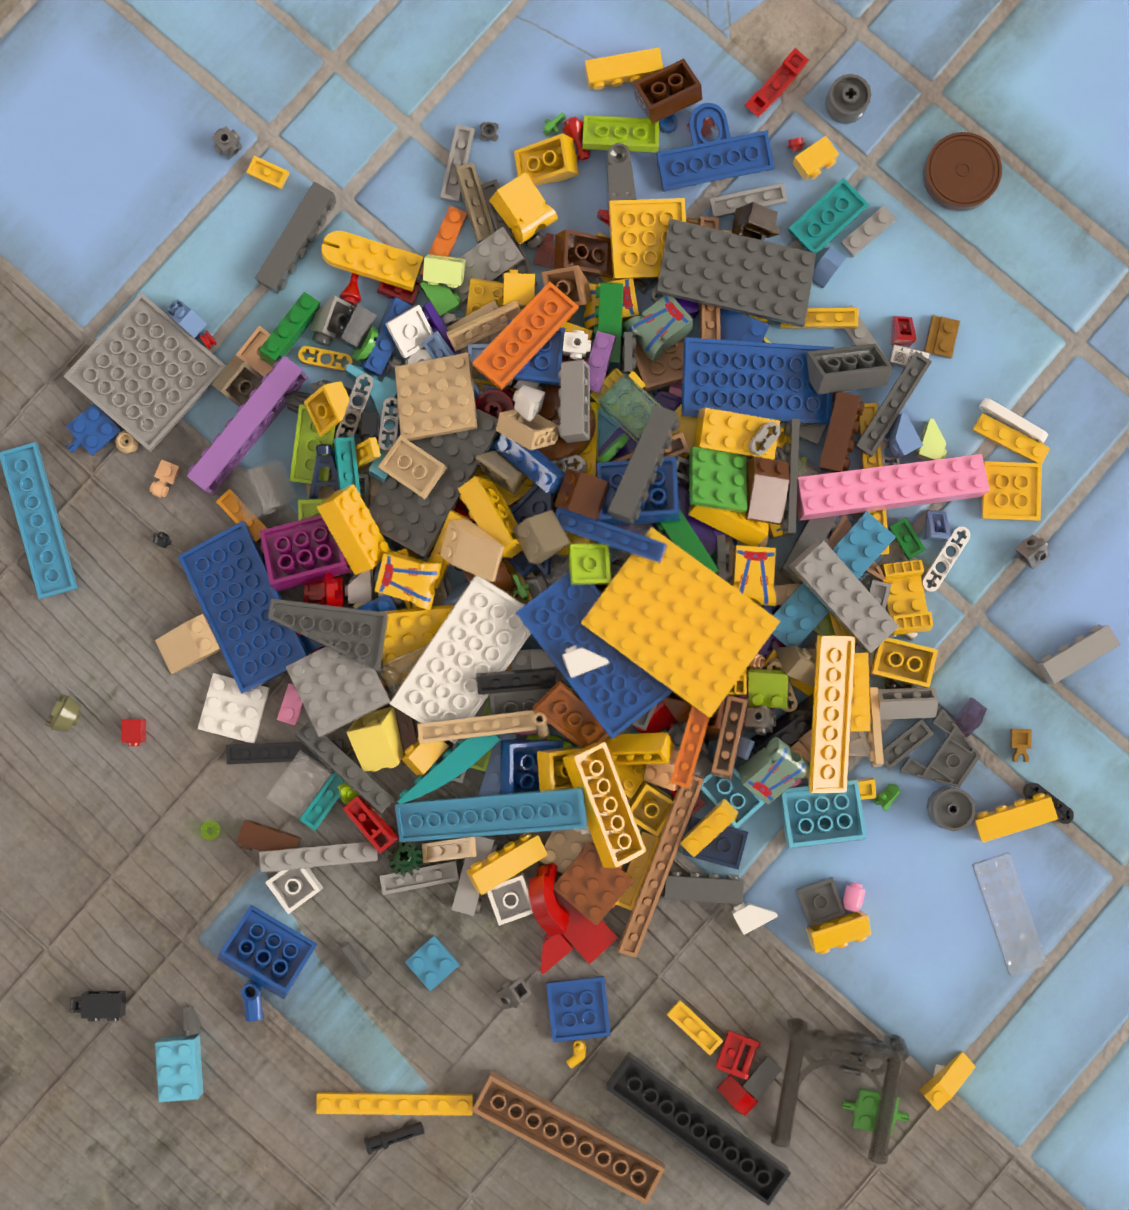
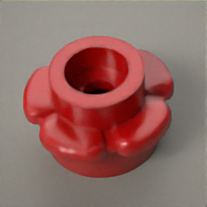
(796, 144)

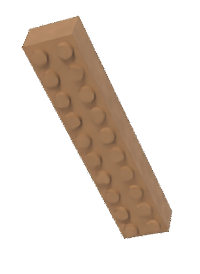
(568, 1137)

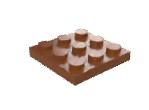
(591, 886)

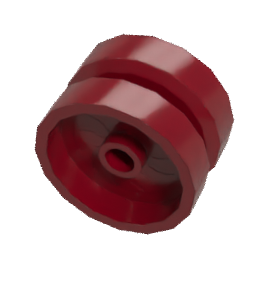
(495, 399)

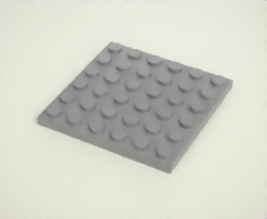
(145, 372)

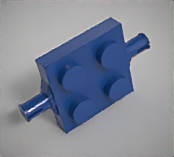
(92, 430)

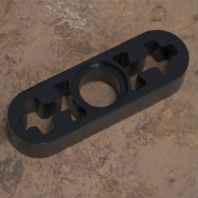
(1039, 789)

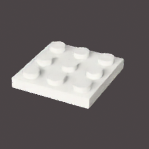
(233, 713)

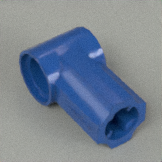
(252, 1002)

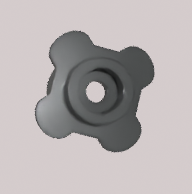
(485, 126)

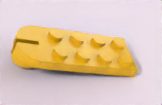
(371, 259)

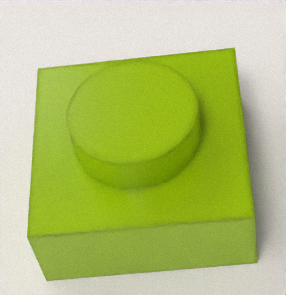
(346, 793)

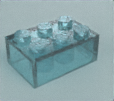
(628, 405)

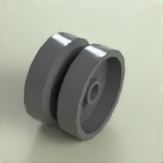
(848, 98)
(955, 819)

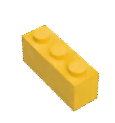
(709, 827)

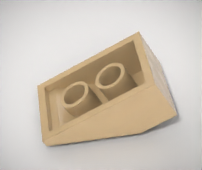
(471, 549)
(188, 644)

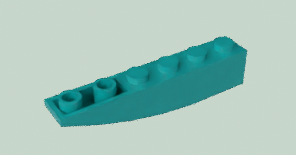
(453, 765)

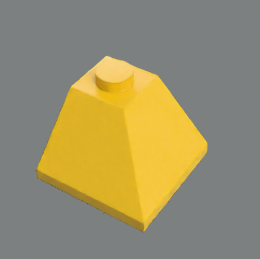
(327, 406)

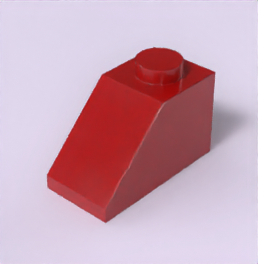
(554, 950)

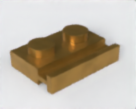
(942, 336)

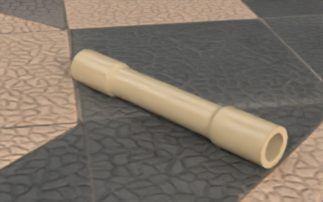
(540, 722)

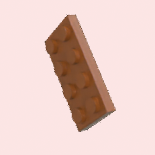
(570, 716)

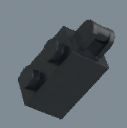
(100, 1005)

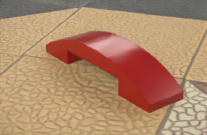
(777, 83)

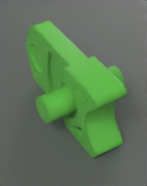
(551, 126)
(521, 589)
(887, 796)

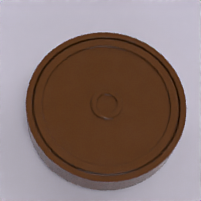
(962, 171)
(561, 448)

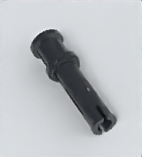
(385, 1139)

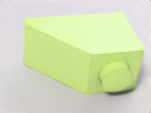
(933, 443)

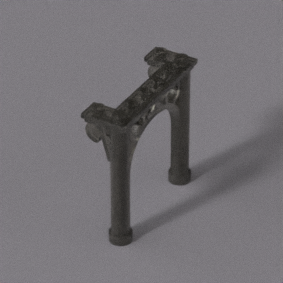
(892, 1048)

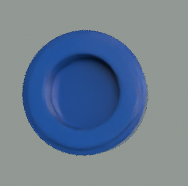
(668, 124)

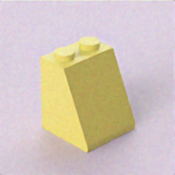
(376, 740)

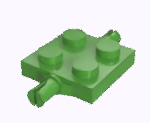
(865, 1110)

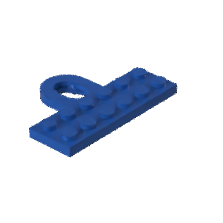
(714, 159)

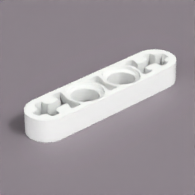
(1012, 420)
(945, 559)

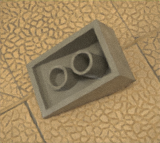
(501, 471)

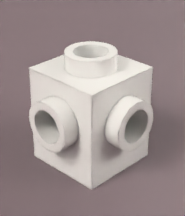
(570, 341)

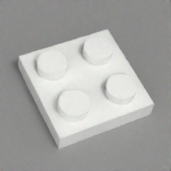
(409, 330)

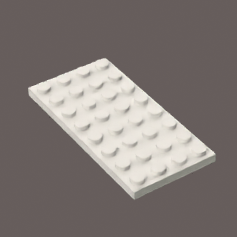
(475, 638)

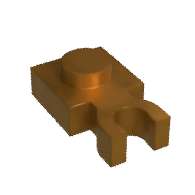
(1020, 740)

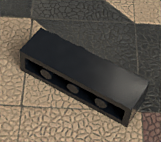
(790, 725)

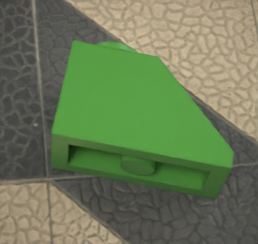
(441, 298)

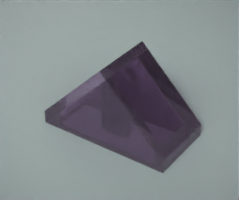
(970, 717)

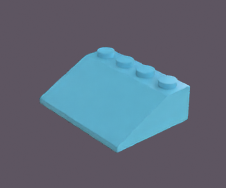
(822, 817)

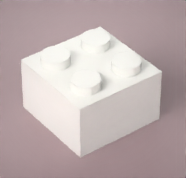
(294, 887)
(510, 899)

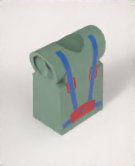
(660, 326)
(773, 770)

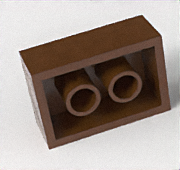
(668, 91)

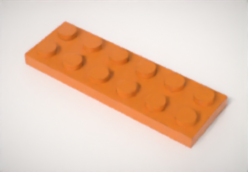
(525, 335)

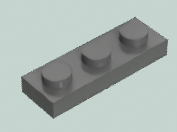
(906, 743)

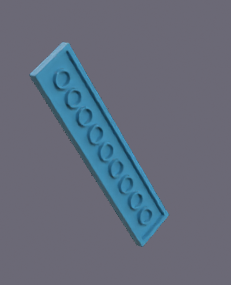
(491, 815)

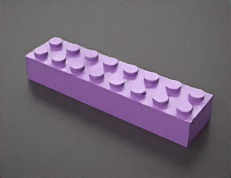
(247, 426)

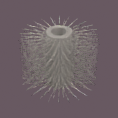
(263, 489)

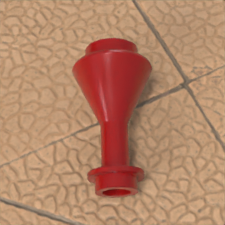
(574, 129)
(351, 292)

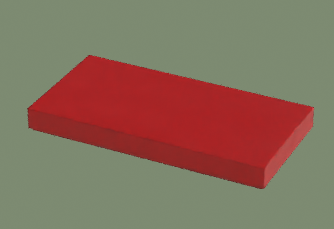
(583, 934)

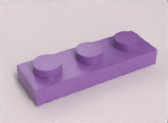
(600, 359)

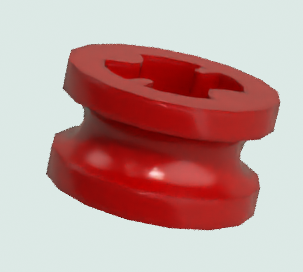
(208, 339)

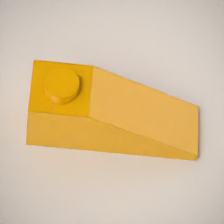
(947, 1081)

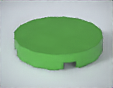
(367, 347)
(610, 451)

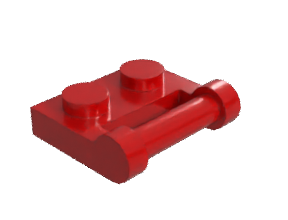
(731, 1053)

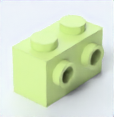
(444, 270)

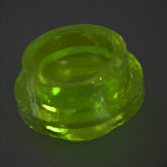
(216, 830)

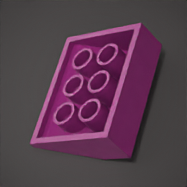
(301, 553)

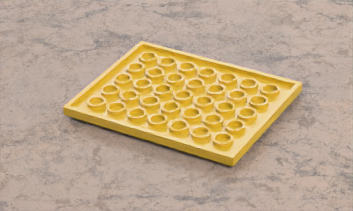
(681, 624)

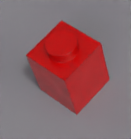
(133, 731)

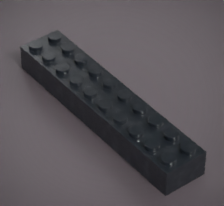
(698, 1128)

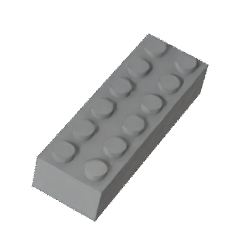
(843, 595)

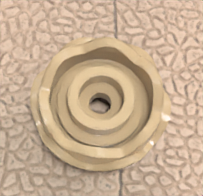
(125, 447)

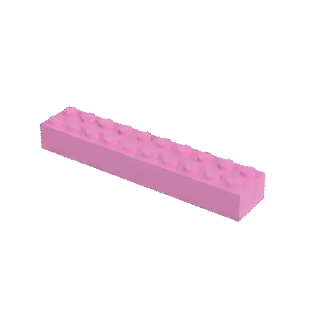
(891, 487)

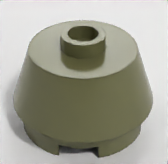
(64, 714)

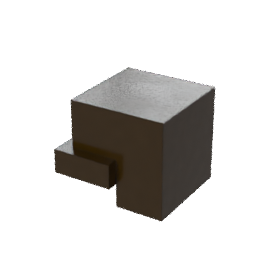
(755, 222)

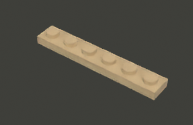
(476, 727)

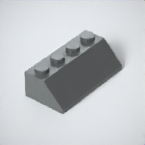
(847, 368)

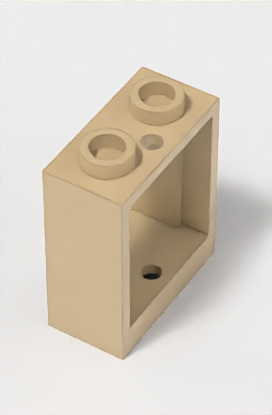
(532, 434)

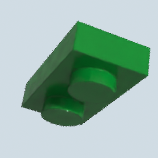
(907, 538)

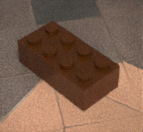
(840, 433)

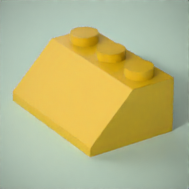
(839, 932)

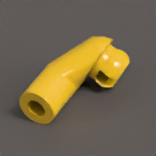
(579, 1054)

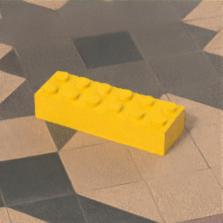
(605, 805)

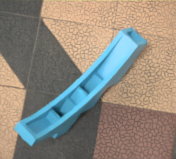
(378, 394)

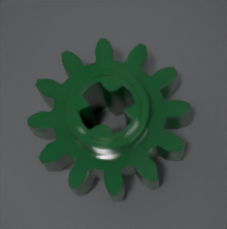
(405, 851)

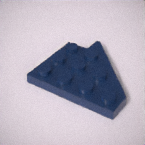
(531, 504)

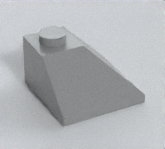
(329, 317)

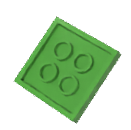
(718, 479)

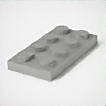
(489, 260)

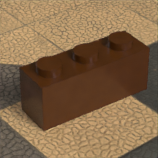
(265, 838)

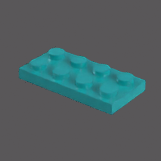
(828, 217)

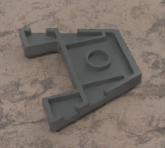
(952, 759)

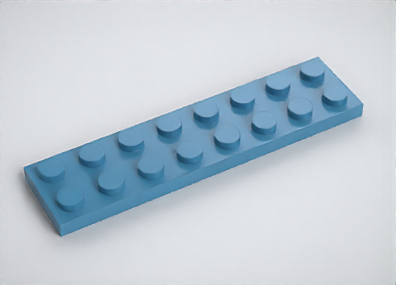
(38, 520)
(857, 551)

